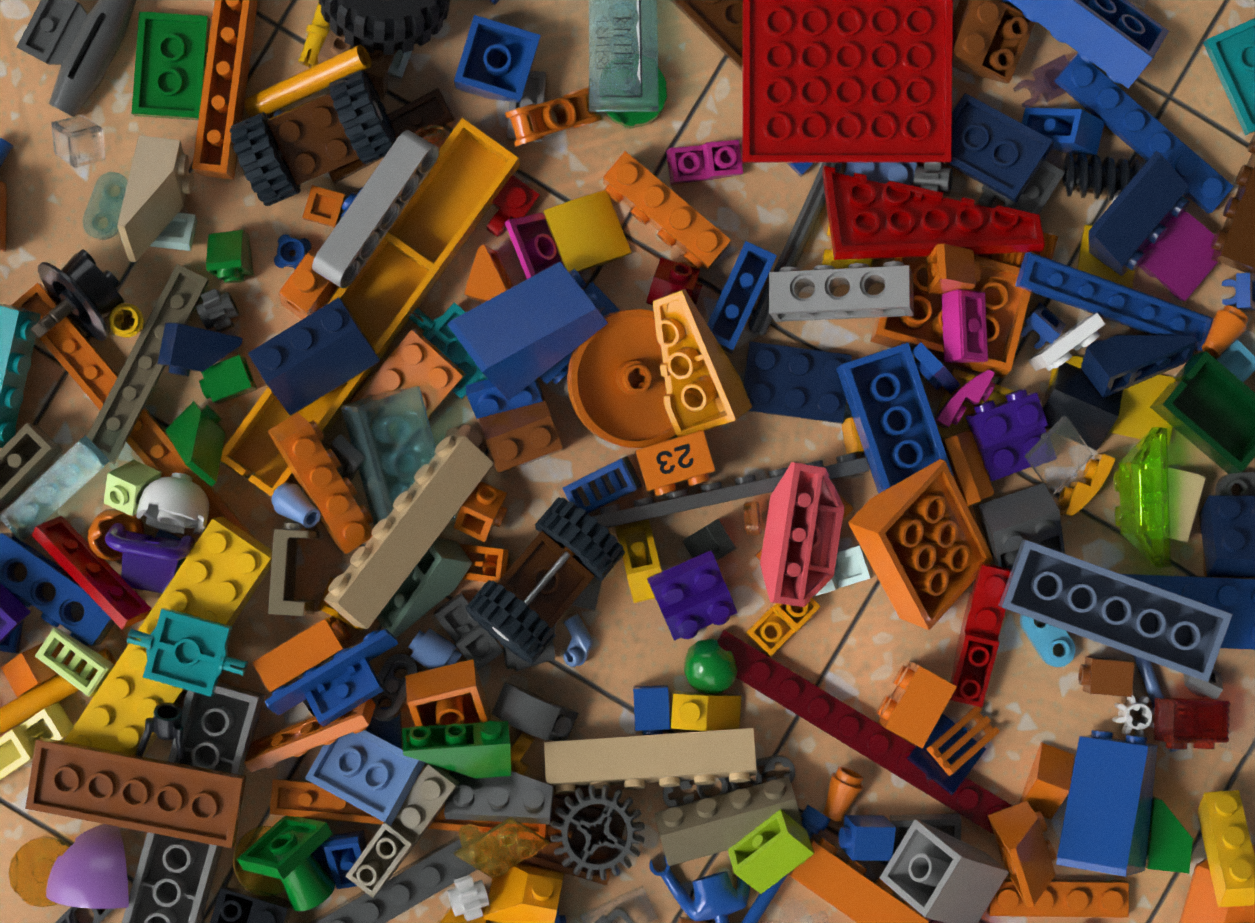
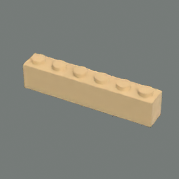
(408, 531)
(651, 759)

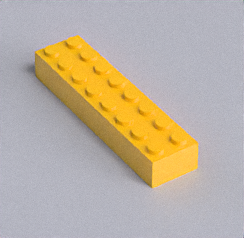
(209, 584)

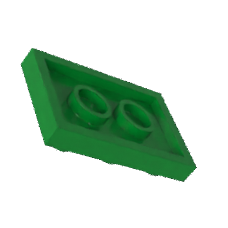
(170, 65)

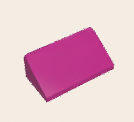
(964, 326)

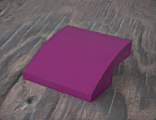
(1181, 256)

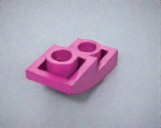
(704, 162)
(971, 392)

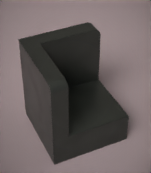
(712, 538)

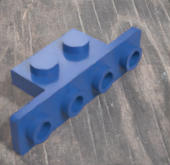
(339, 683)

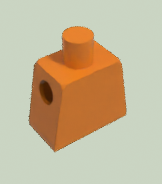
(306, 289)

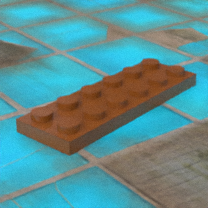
(135, 792)

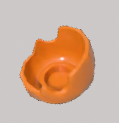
(101, 526)

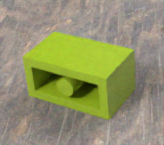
(770, 851)

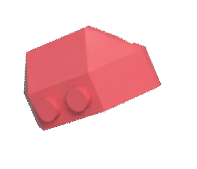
(801, 535)

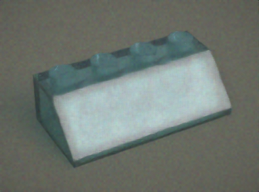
(395, 441)

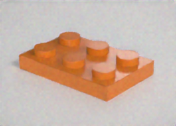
(415, 364)

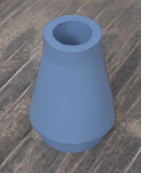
(294, 504)

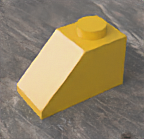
(639, 558)
(705, 711)

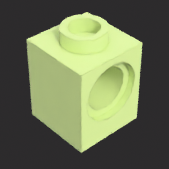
(127, 484)

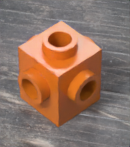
(481, 511)

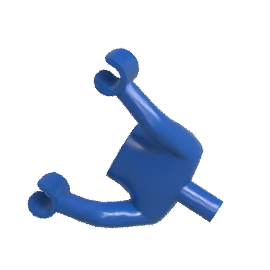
(713, 895)

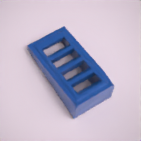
(628, 473)

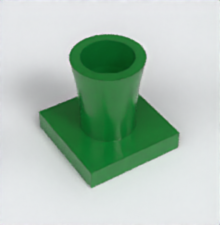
(287, 855)

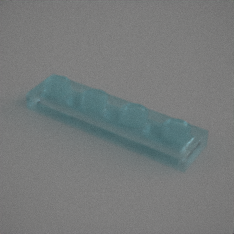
(53, 488)

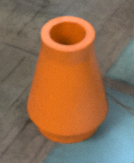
(1225, 329)
(842, 792)

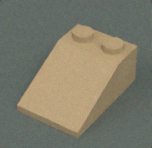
(153, 192)

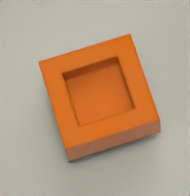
(324, 206)

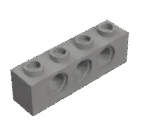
(893, 301)

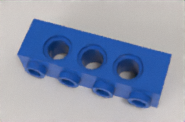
(41, 570)

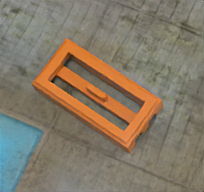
(982, 723)

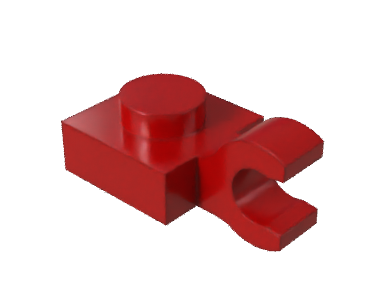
(513, 202)

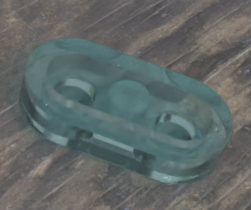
(103, 205)

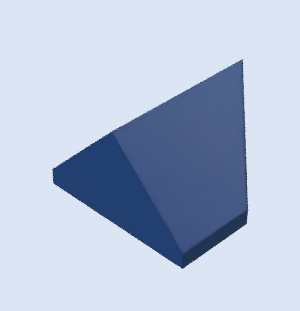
(339, 854)

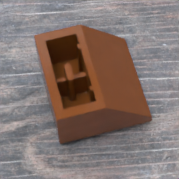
(989, 38)

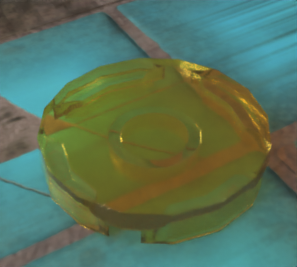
(32, 867)

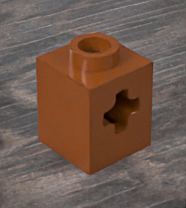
(1107, 676)

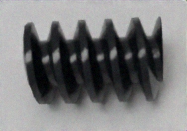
(1097, 175)

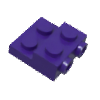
(1007, 432)
(692, 596)

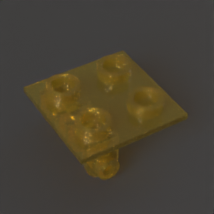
(498, 848)

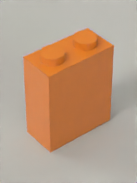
(303, 652)

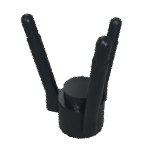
(167, 726)

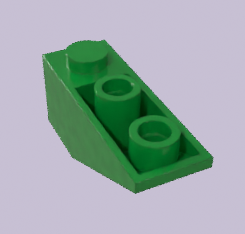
(468, 748)

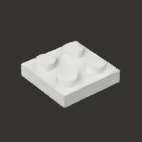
(1077, 337)

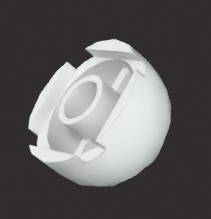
(174, 504)

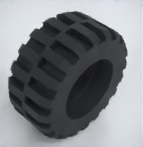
(385, 23)

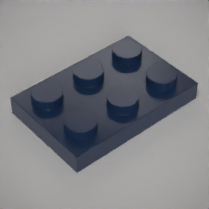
(995, 148)
(795, 382)

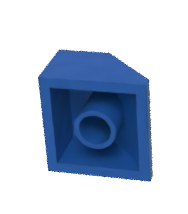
(496, 60)

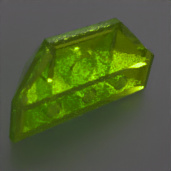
(1145, 497)

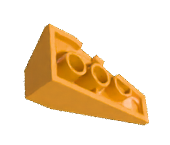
(698, 375)

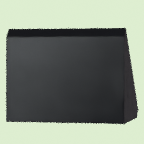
(1078, 400)

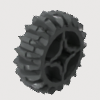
(611, 840)

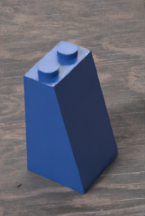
(529, 327)
(1109, 805)

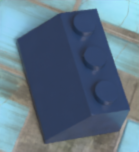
(1139, 215)
(314, 356)

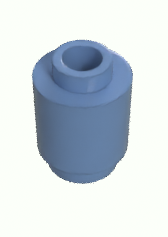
(433, 650)

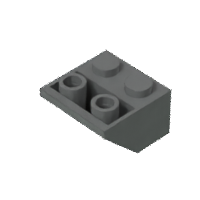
(1019, 517)

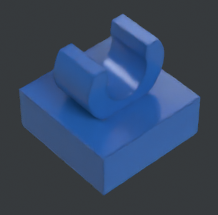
(1245, 291)
(1044, 323)

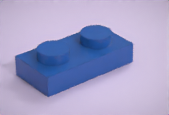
(934, 370)
(488, 400)

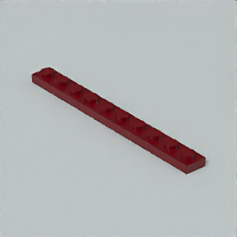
(853, 729)

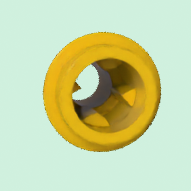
(119, 320)

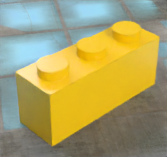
(1228, 847)

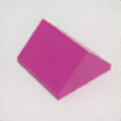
(533, 243)

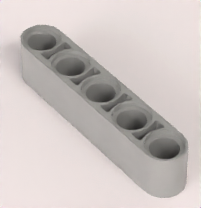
(375, 209)

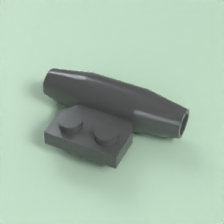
(78, 42)

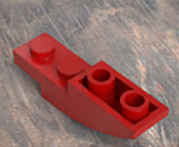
(979, 636)

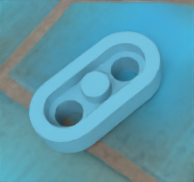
(1045, 638)

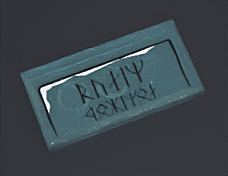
(623, 56)

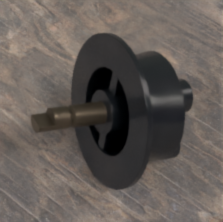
(81, 294)

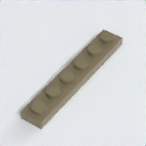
(141, 367)

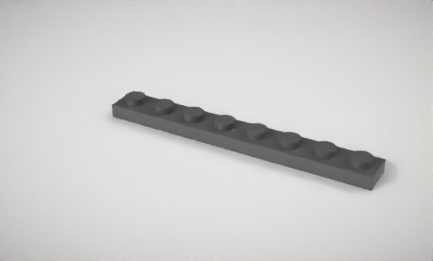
(715, 494)

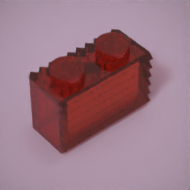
(1191, 721)

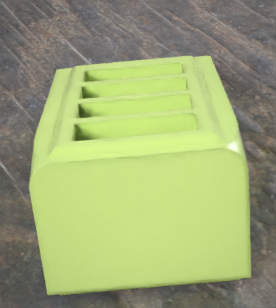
(69, 672)

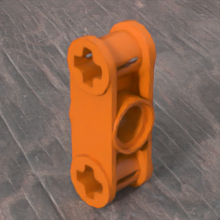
(536, 121)

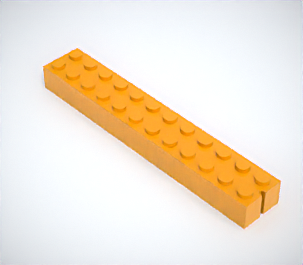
(390, 285)

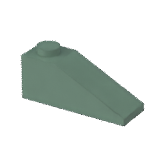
(426, 585)

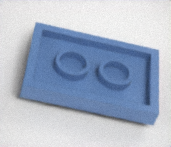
(366, 773)

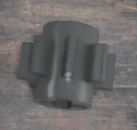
(934, 177)
(217, 310)

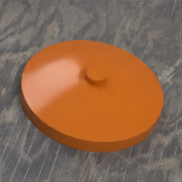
(619, 381)

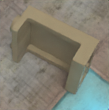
(284, 571)

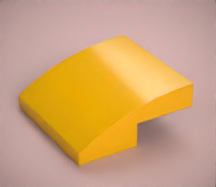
(587, 232)

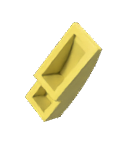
(19, 743)

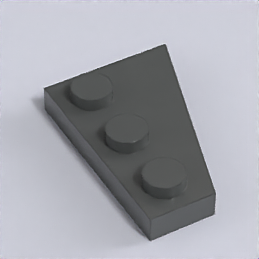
(499, 799)

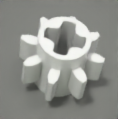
(1141, 708)
(468, 898)

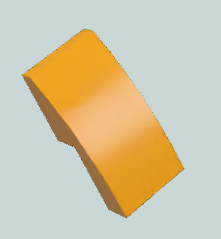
(1079, 494)
(779, 625)

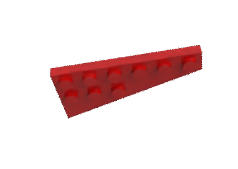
(909, 221)

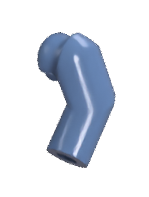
(580, 642)

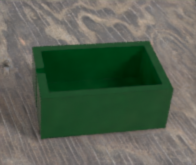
(1212, 412)

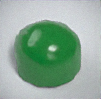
(709, 667)

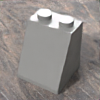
(943, 875)

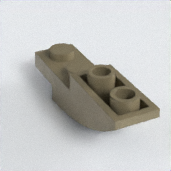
(396, 841)

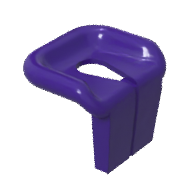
(146, 560)

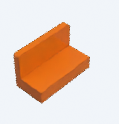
(968, 467)

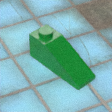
(199, 440)

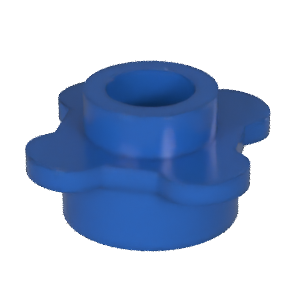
(287, 244)

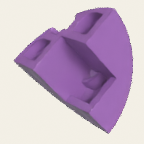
(91, 871)

